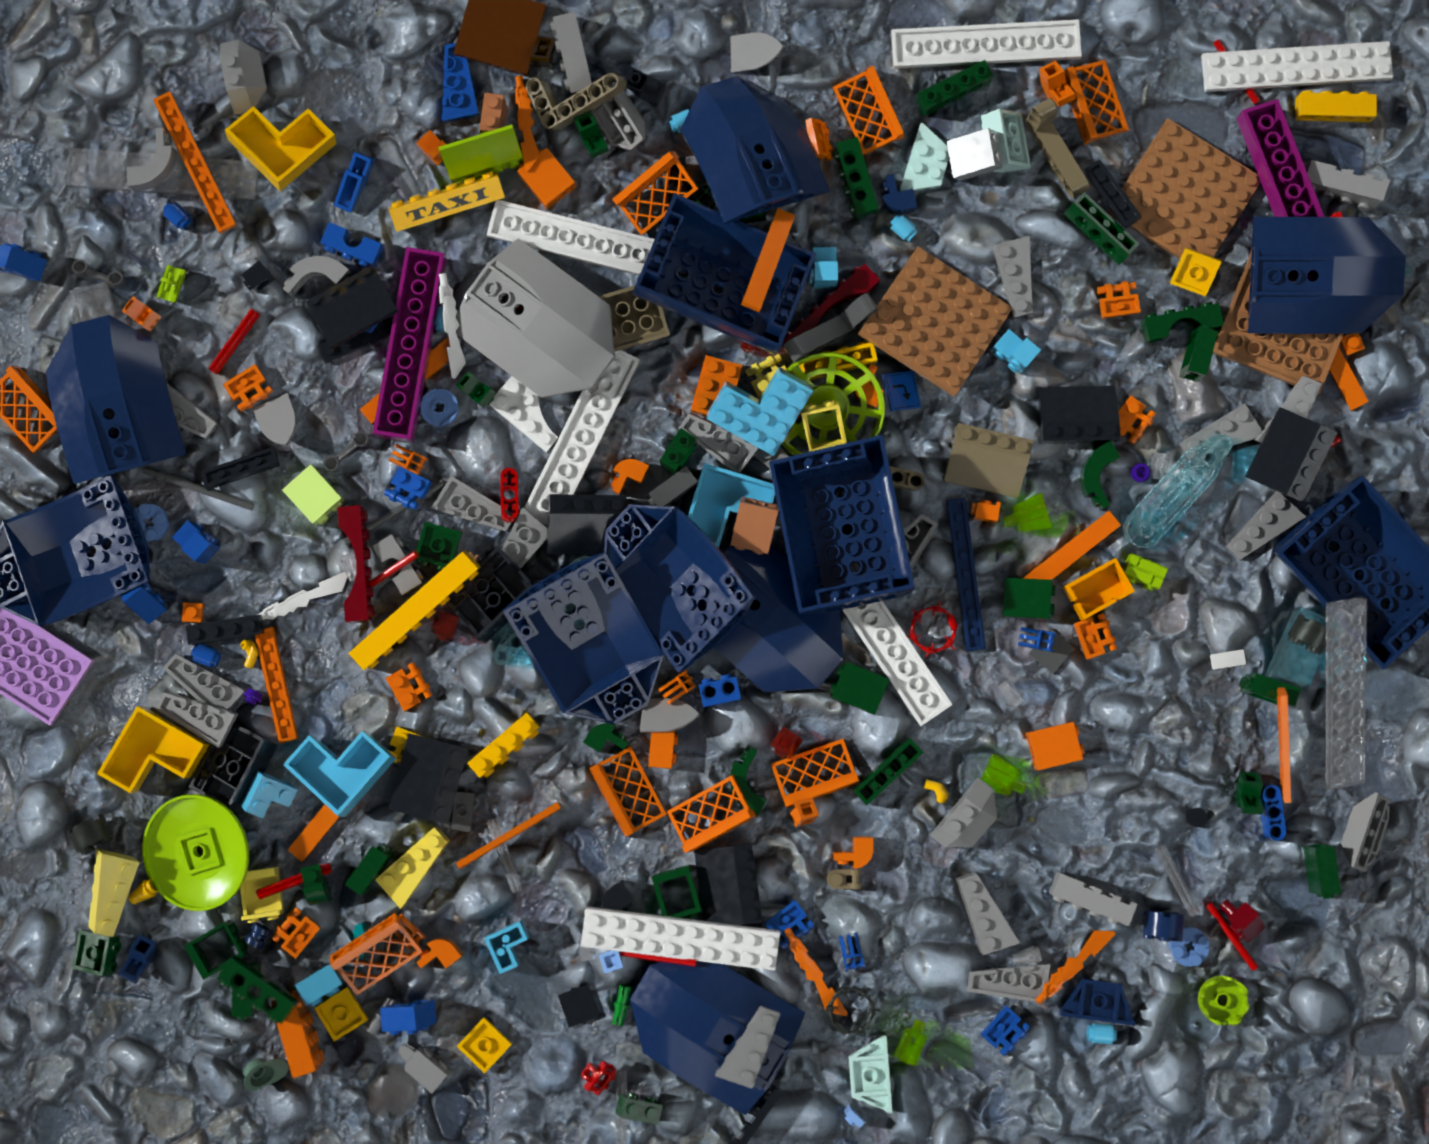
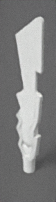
(450, 325)
(301, 599)

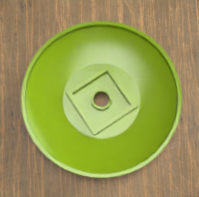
(173, 859)

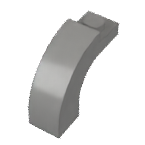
(156, 170)
(315, 267)

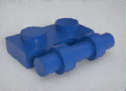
(411, 483)
(787, 918)
(1001, 1026)

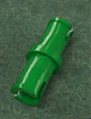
(621, 1005)

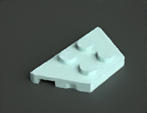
(926, 162)
(871, 1074)

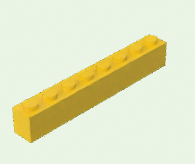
(410, 614)

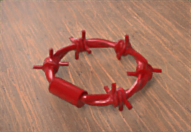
(952, 623)

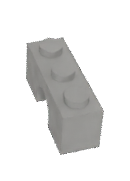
(391, 549)

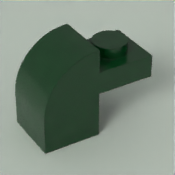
(590, 134)
(476, 390)
(601, 734)
(1248, 793)
(315, 887)

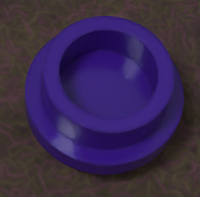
(1140, 472)
(252, 696)

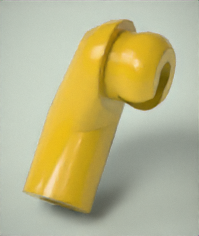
(251, 651)
(940, 790)

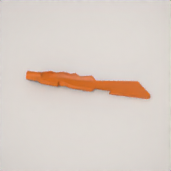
(525, 122)
(1073, 965)
(813, 972)

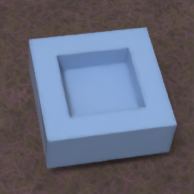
(611, 960)
(853, 1117)

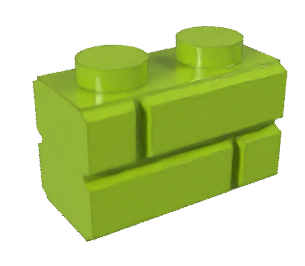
(1144, 572)

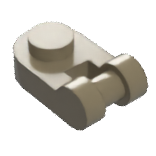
(837, 878)

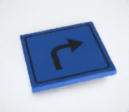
(901, 391)

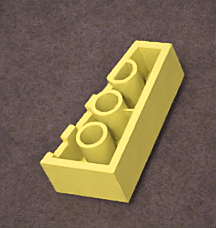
(410, 869)
(110, 890)

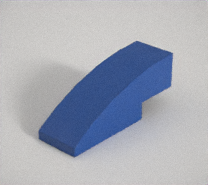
(354, 181)

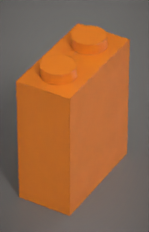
(547, 179)
(1055, 745)

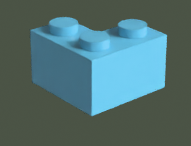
(825, 268)
(1015, 351)
(265, 789)
(501, 945)
(317, 985)

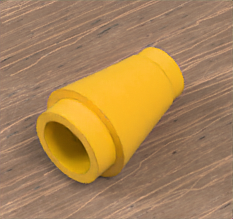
(142, 892)

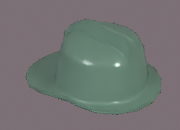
(263, 1073)

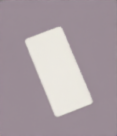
(1228, 659)

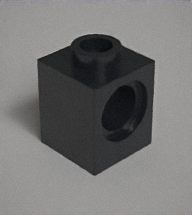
(257, 277)

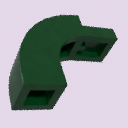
(1091, 473)
(739, 771)

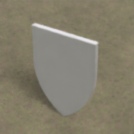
(753, 51)
(277, 419)
(662, 717)

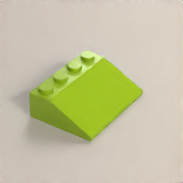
(482, 154)

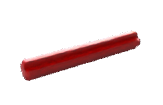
(234, 341)
(287, 883)

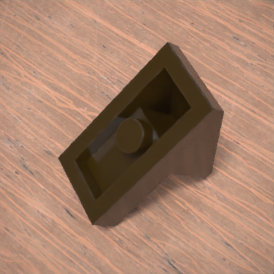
(543, 52)

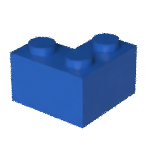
(19, 262)
(196, 543)
(145, 602)
(408, 1017)

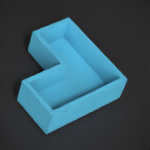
(762, 420)
(720, 494)
(340, 780)

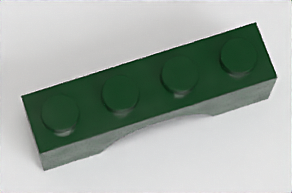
(1157, 328)

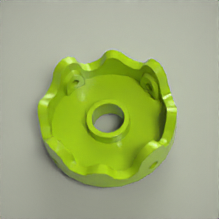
(1235, 1007)

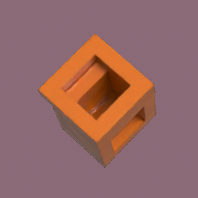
(985, 511)
(804, 812)

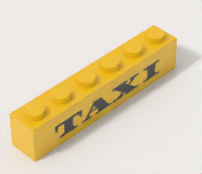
(446, 201)

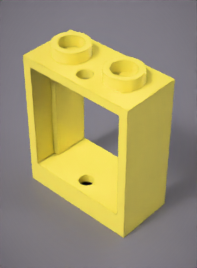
(826, 406)

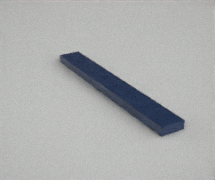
(965, 574)

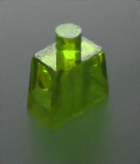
(1029, 515)
(1002, 776)
(905, 1050)

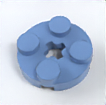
(439, 418)
(160, 521)
(1195, 956)

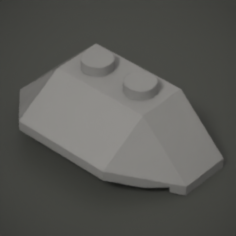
(242, 75)
(620, 121)
(968, 817)
(1366, 831)

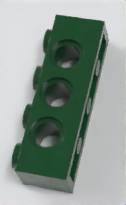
(954, 87)
(852, 149)
(1101, 228)
(887, 771)
(285, 1001)

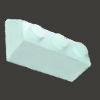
(1012, 138)

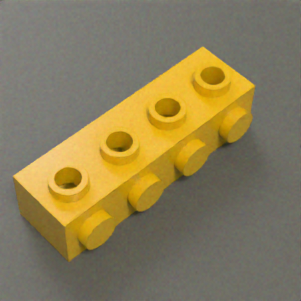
(1335, 106)
(863, 352)
(503, 745)

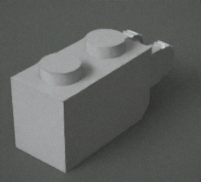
(423, 1066)

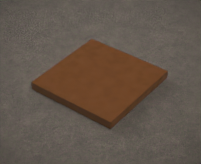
(500, 33)

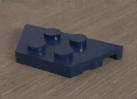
(1098, 1002)

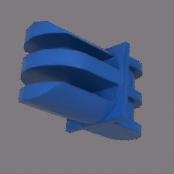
(1038, 640)
(852, 953)

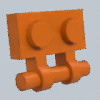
(819, 138)
(1118, 305)
(246, 382)
(1128, 414)
(1090, 639)
(403, 688)
(300, 937)

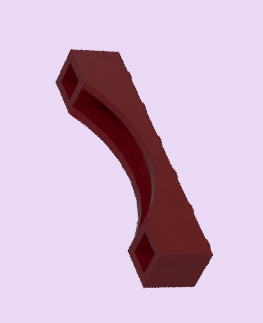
(861, 282)
(358, 603)

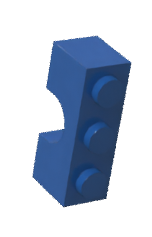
(366, 253)

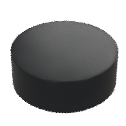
(1196, 817)

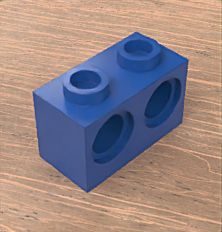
(720, 696)

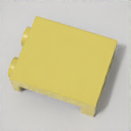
(252, 906)

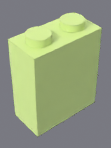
(313, 495)

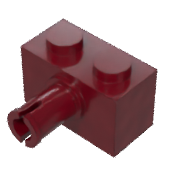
(1244, 921)

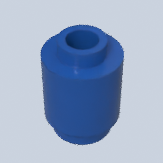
(177, 215)
(206, 655)

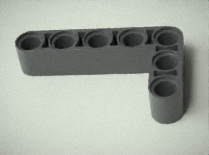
(832, 330)

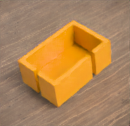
(1097, 589)

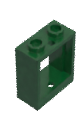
(1198, 353)
(676, 456)
(1266, 688)
(671, 874)
(200, 960)

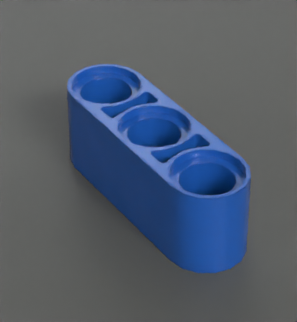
(1278, 819)

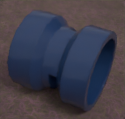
(257, 935)

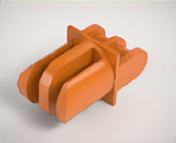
(409, 460)
(679, 685)
(412, 929)

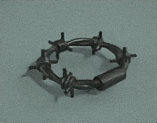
(838, 1026)

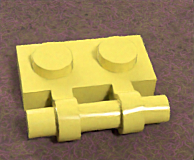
(760, 384)

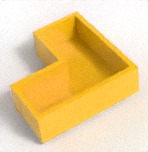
(281, 154)
(149, 740)

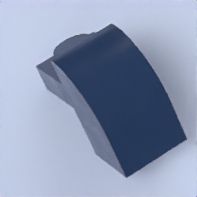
(897, 202)
(139, 959)

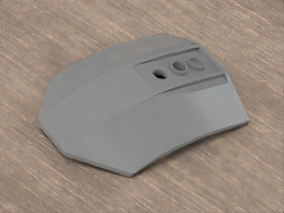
(558, 340)

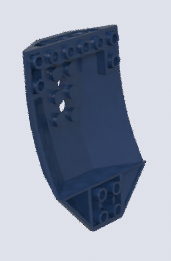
(722, 134)
(1356, 269)
(115, 368)
(47, 559)
(658, 560)
(776, 642)
(609, 662)
(688, 1013)

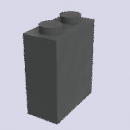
(673, 489)

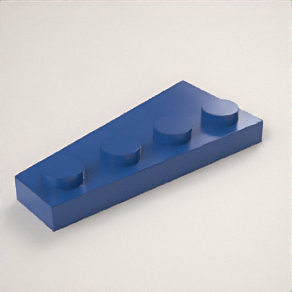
(458, 92)

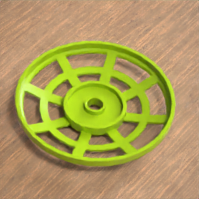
(828, 420)

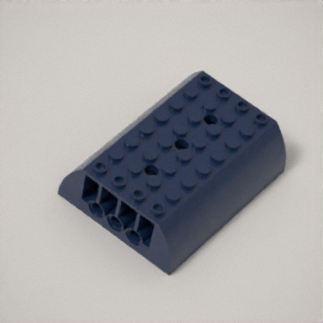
(725, 257)
(815, 522)
(1378, 544)

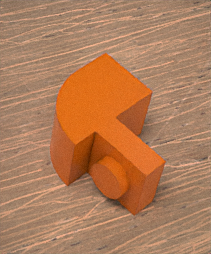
(1055, 85)
(429, 145)
(141, 313)
(869, 390)
(628, 469)
(861, 852)
(443, 949)

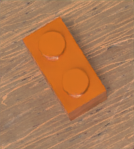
(662, 748)

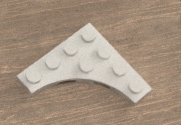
(523, 410)

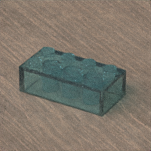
(1292, 661)

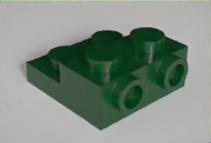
(437, 545)
(96, 953)

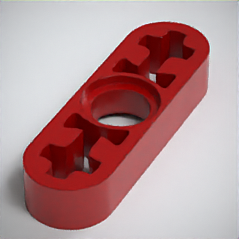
(505, 502)

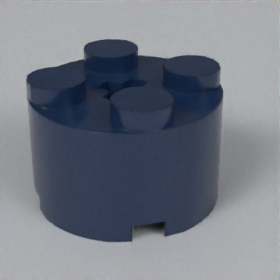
(1163, 925)

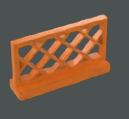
(883, 103)
(1081, 109)
(644, 181)
(34, 395)
(820, 789)
(612, 798)
(717, 830)
(363, 944)

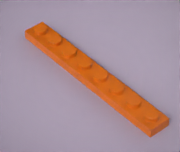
(195, 162)

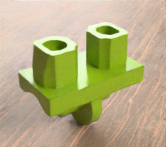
(171, 284)

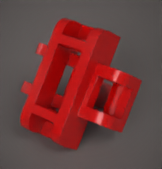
(595, 1078)

